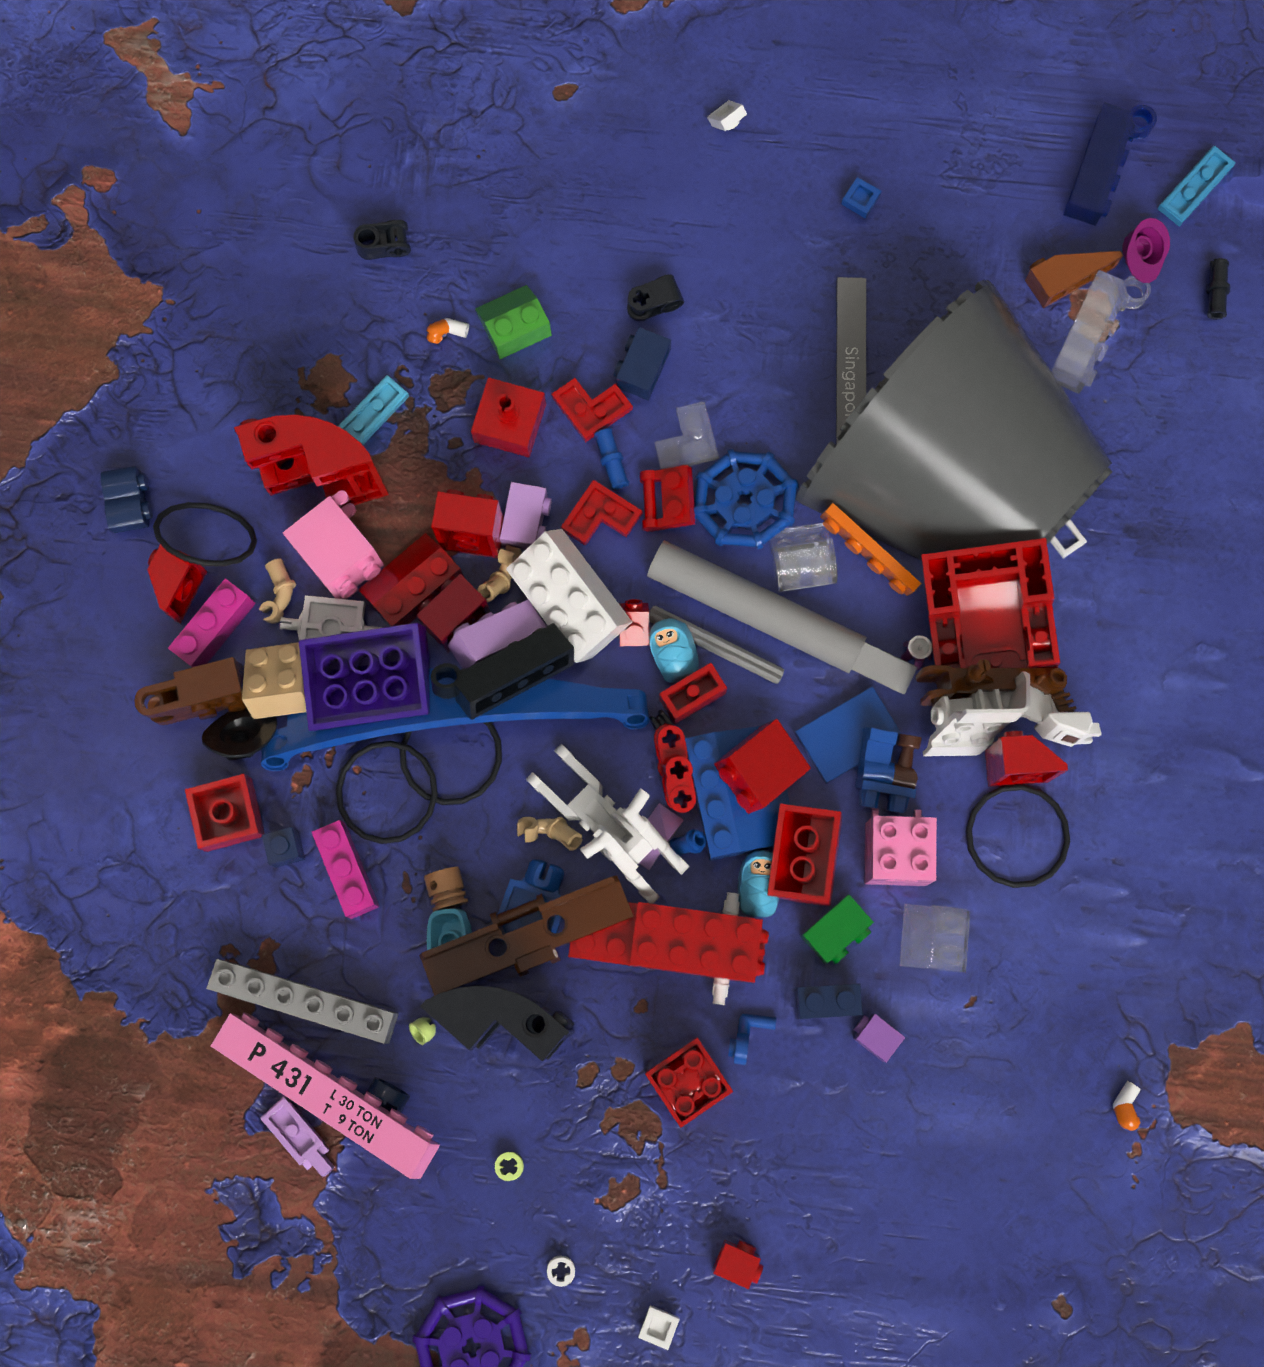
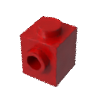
(738, 1263)

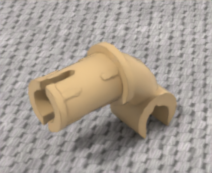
(500, 580)
(283, 590)
(554, 828)

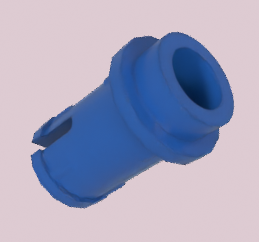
(692, 841)

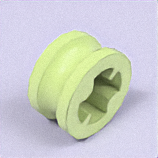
(509, 1176)

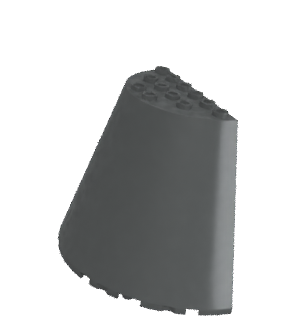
(961, 441)

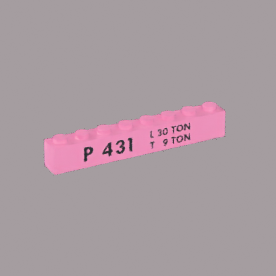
(326, 1096)

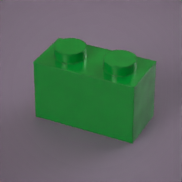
(837, 930)

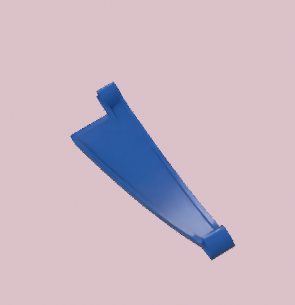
(544, 701)

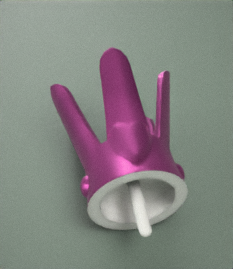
(918, 649)

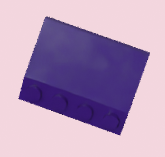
(366, 676)

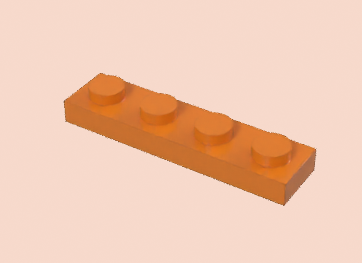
(860, 542)

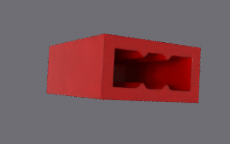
(762, 766)

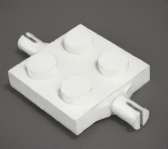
(327, 617)

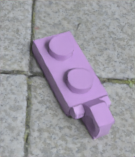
(298, 1136)

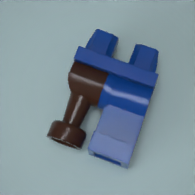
(879, 774)

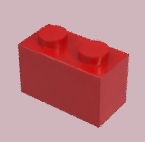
(692, 693)

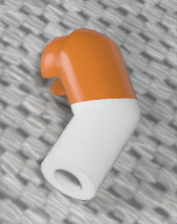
(444, 326)
(1124, 1107)

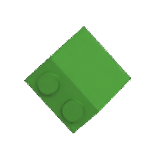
(514, 321)

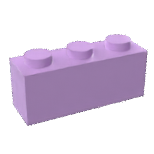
(494, 632)

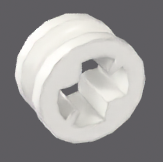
(568, 1276)

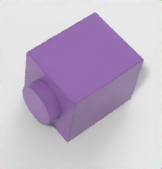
(877, 1037)

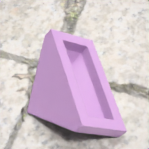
(666, 824)

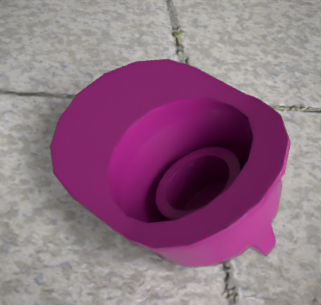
(1146, 249)

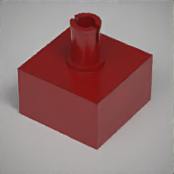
(508, 417)

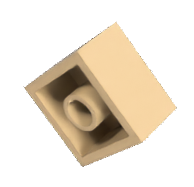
(273, 681)

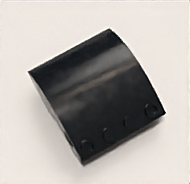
(479, 1011)

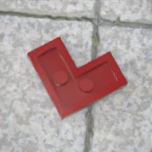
(590, 414)
(598, 506)

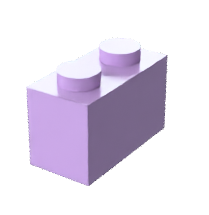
(524, 515)

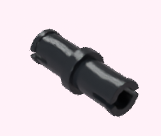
(1218, 289)

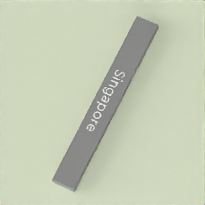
(850, 347)

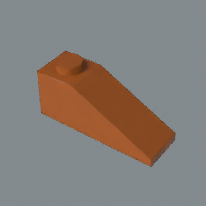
(1066, 273)

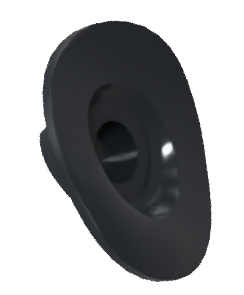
(238, 734)

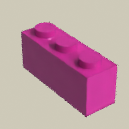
(212, 624)
(345, 869)

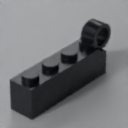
(505, 672)

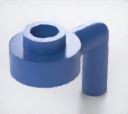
(739, 1047)

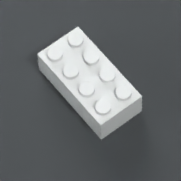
(569, 593)

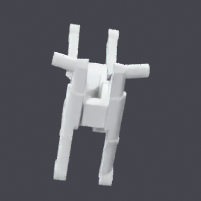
(619, 833)

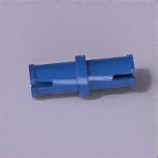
(611, 459)

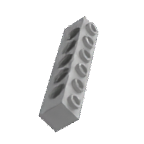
(302, 1001)

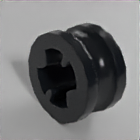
(659, 720)

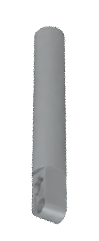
(777, 616)

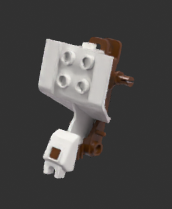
(982, 700)

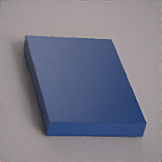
(837, 736)

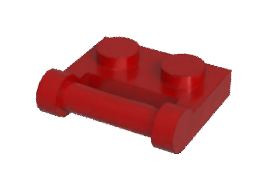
(676, 498)

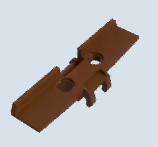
(529, 946)

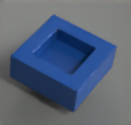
(861, 197)

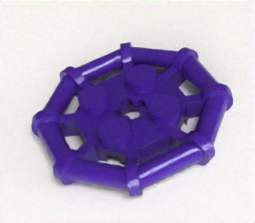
(474, 1326)

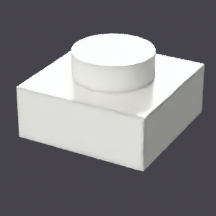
(727, 116)
(659, 1327)

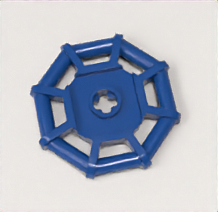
(748, 483)

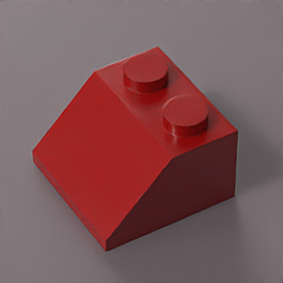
(174, 582)

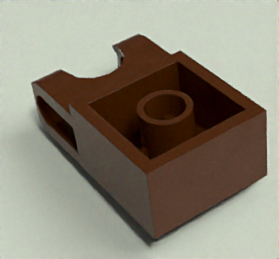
(194, 693)

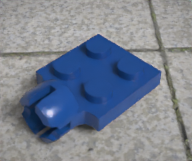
(525, 890)

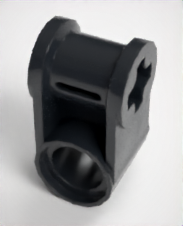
(384, 240)
(656, 296)

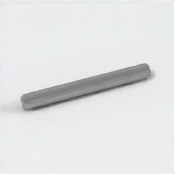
(724, 648)

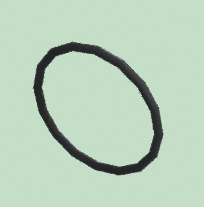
(168, 548)
(483, 788)
(358, 831)
(986, 871)

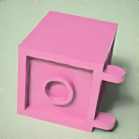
(334, 546)
(900, 850)

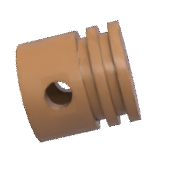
(446, 888)

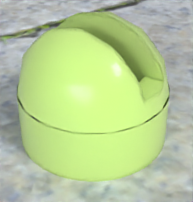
(422, 1030)

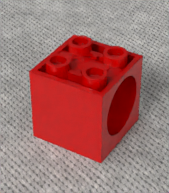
(688, 1082)

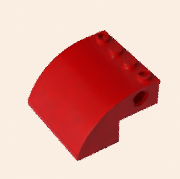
(319, 453)
(992, 606)

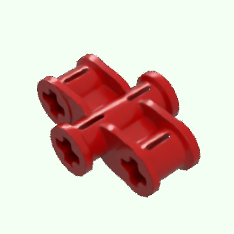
(667, 758)

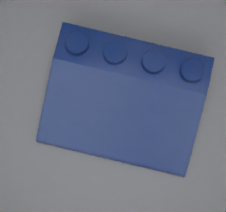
(724, 822)

